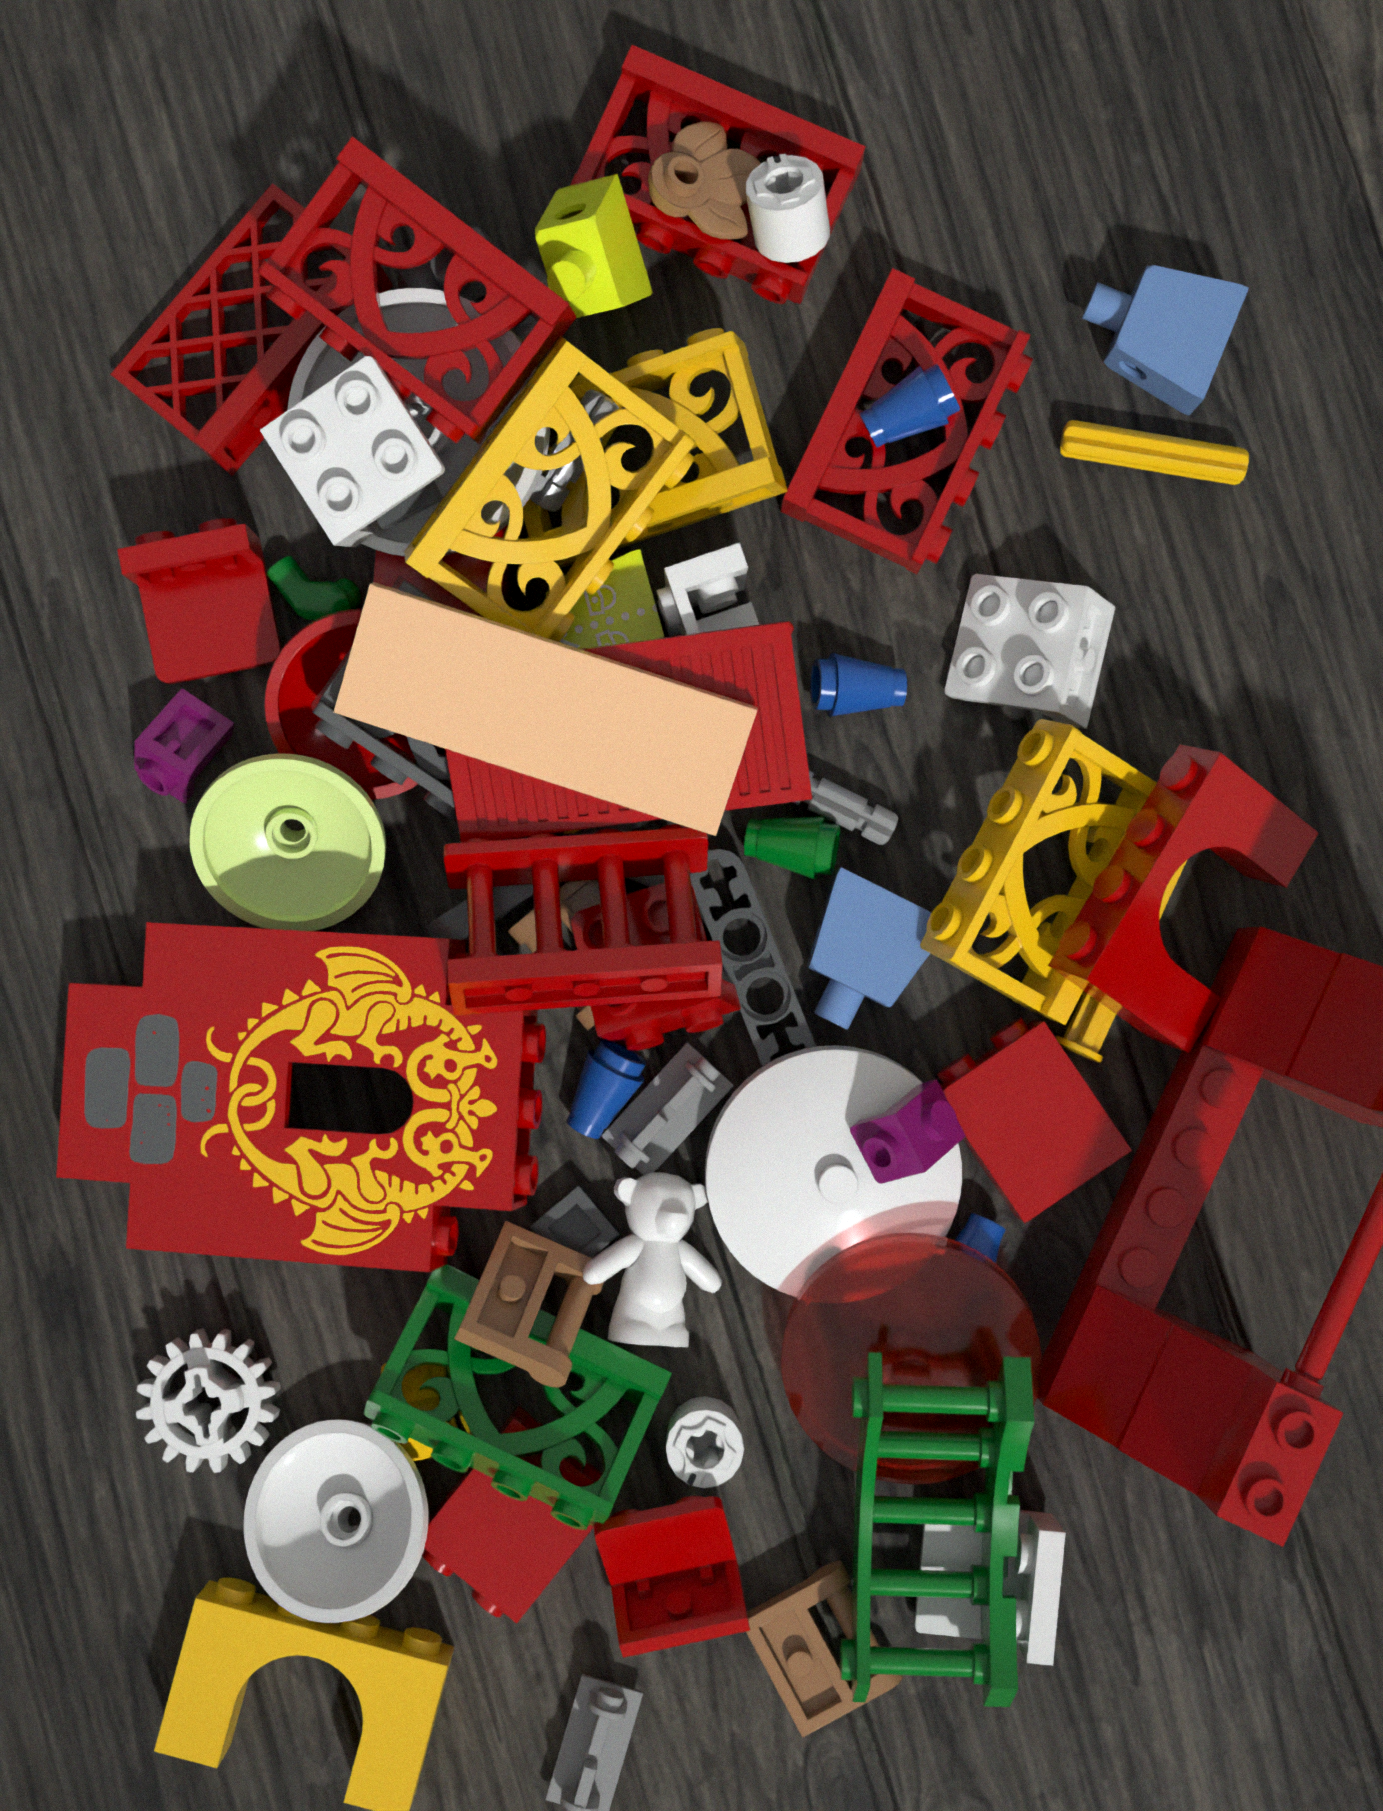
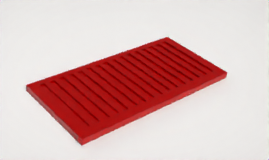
(739, 663)

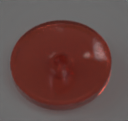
(936, 1318)

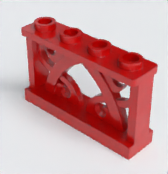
(761, 129)
(386, 205)
(893, 338)

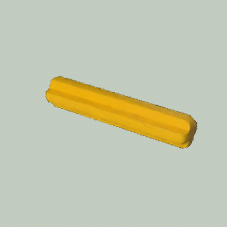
(1154, 452)

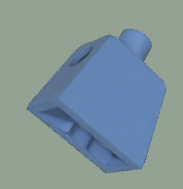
(1168, 331)
(865, 946)

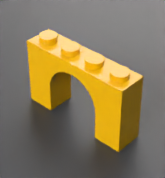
(392, 1672)

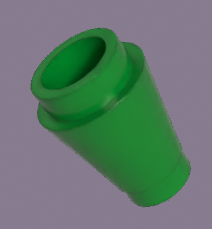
(796, 844)

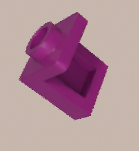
(909, 1134)

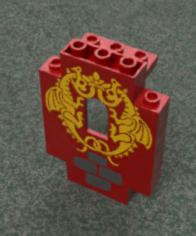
(193, 1088)

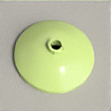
(283, 874)

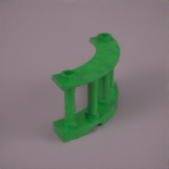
(992, 1512)

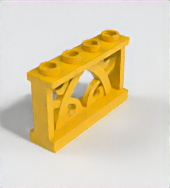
(552, 404)
(722, 480)
(992, 867)

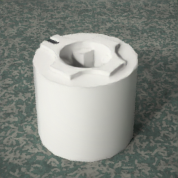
(788, 208)
(704, 1442)

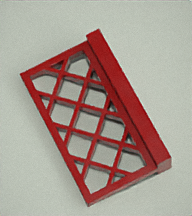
(263, 392)

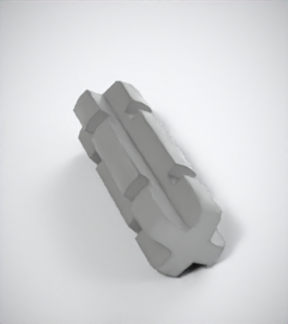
(552, 484)
(851, 810)

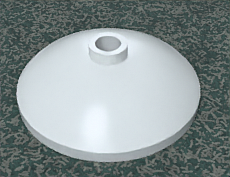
(301, 1528)

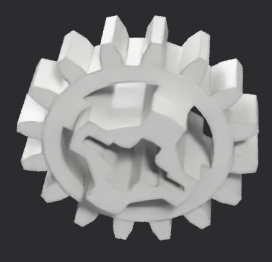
(210, 1428)

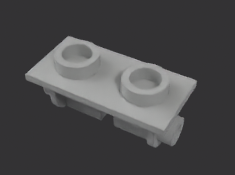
(667, 1110)
(594, 1745)

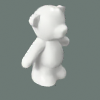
(655, 1260)

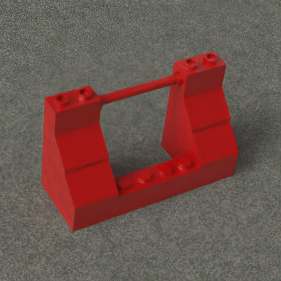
(1160, 1384)

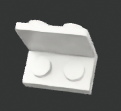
(353, 451)
(701, 581)
(1031, 646)
(1032, 1579)

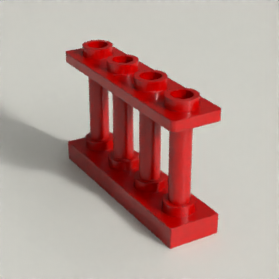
(580, 977)

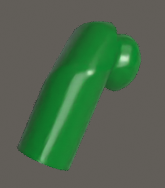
(309, 597)

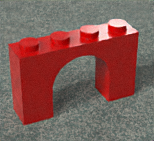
(1116, 938)

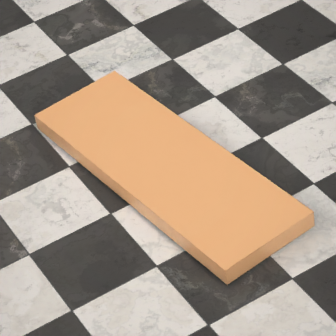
(544, 708)

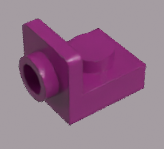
(180, 745)

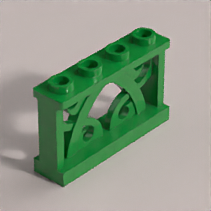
(606, 1377)

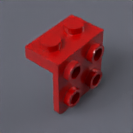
(204, 600)
(644, 1023)
(672, 1575)

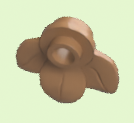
(703, 180)

